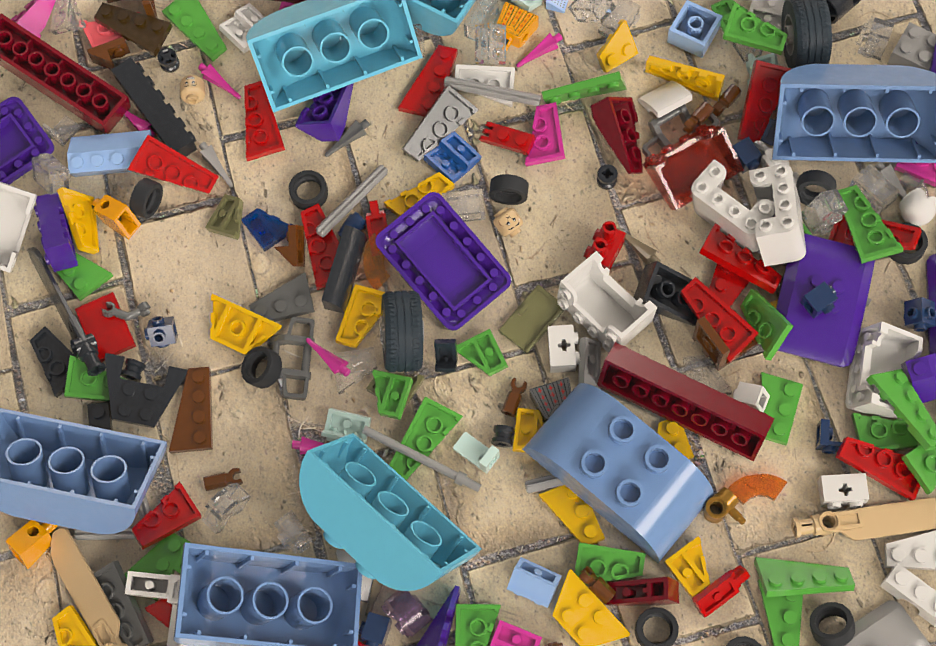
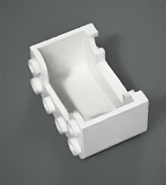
(720, 208)
(781, 236)
(603, 304)

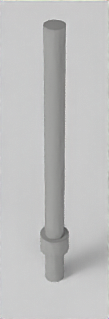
(459, 478)

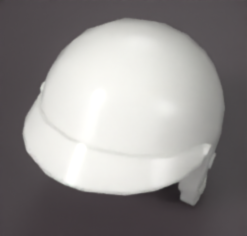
(917, 207)

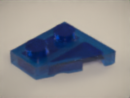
(265, 228)

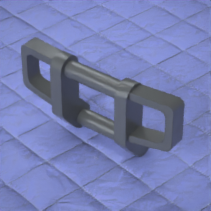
(659, 137)
(303, 374)

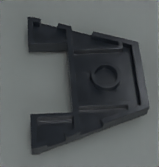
(138, 401)

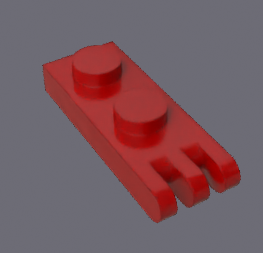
(508, 138)

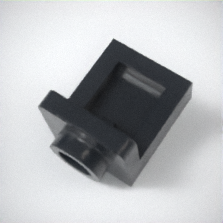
(446, 355)

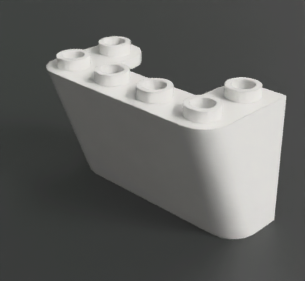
(15, 213)

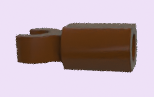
(726, 99)
(698, 117)
(513, 399)
(221, 479)
(597, 585)

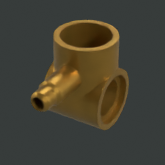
(726, 502)

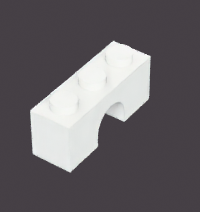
(907, 586)

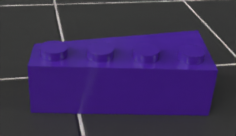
(55, 233)

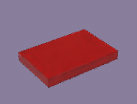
(110, 333)

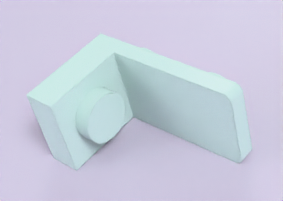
(476, 452)

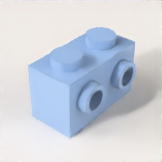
(534, 582)

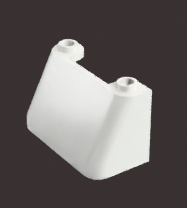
(878, 350)

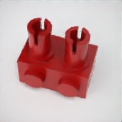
(607, 243)

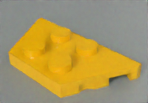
(239, 327)
(585, 615)

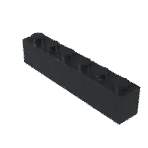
(153, 108)

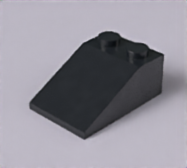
(663, 288)

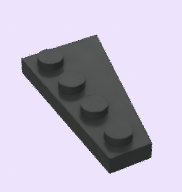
(132, 623)

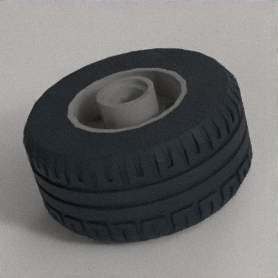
(808, 32)
(402, 331)

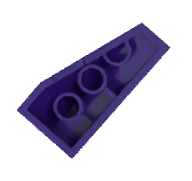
(326, 115)
(922, 376)
(440, 627)

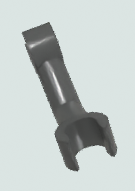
(141, 310)

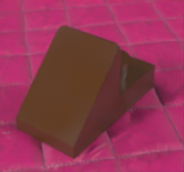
(104, 53)
(296, 250)

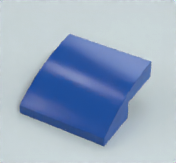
(453, 157)

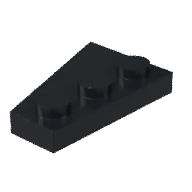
(53, 357)

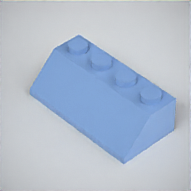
(104, 153)

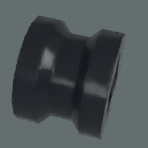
(167, 55)
(607, 182)
(133, 370)
(503, 436)

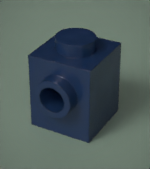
(747, 154)
(820, 300)
(375, 629)

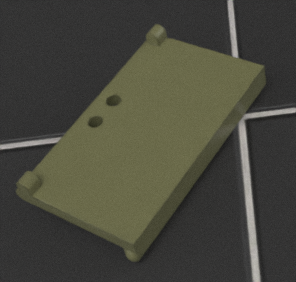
(537, 313)

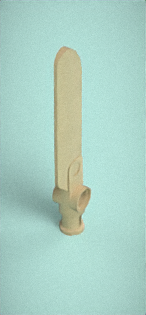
(872, 520)
(85, 589)

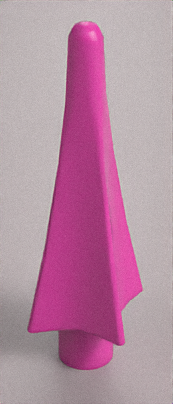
(547, 45)
(211, 75)
(139, 123)
(335, 363)
(305, 445)

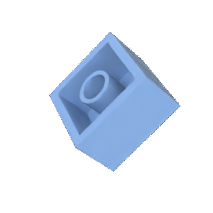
(694, 29)

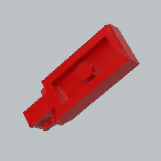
(376, 220)
(720, 591)

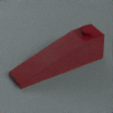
(616, 122)

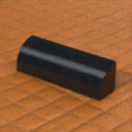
(344, 269)

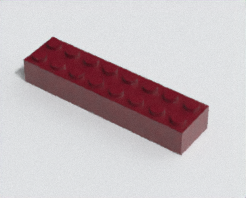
(60, 77)
(684, 401)

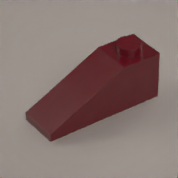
(645, 592)

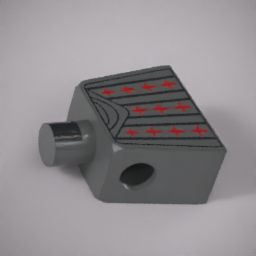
(550, 396)

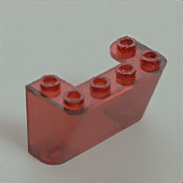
(684, 161)

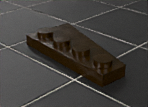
(140, 29)

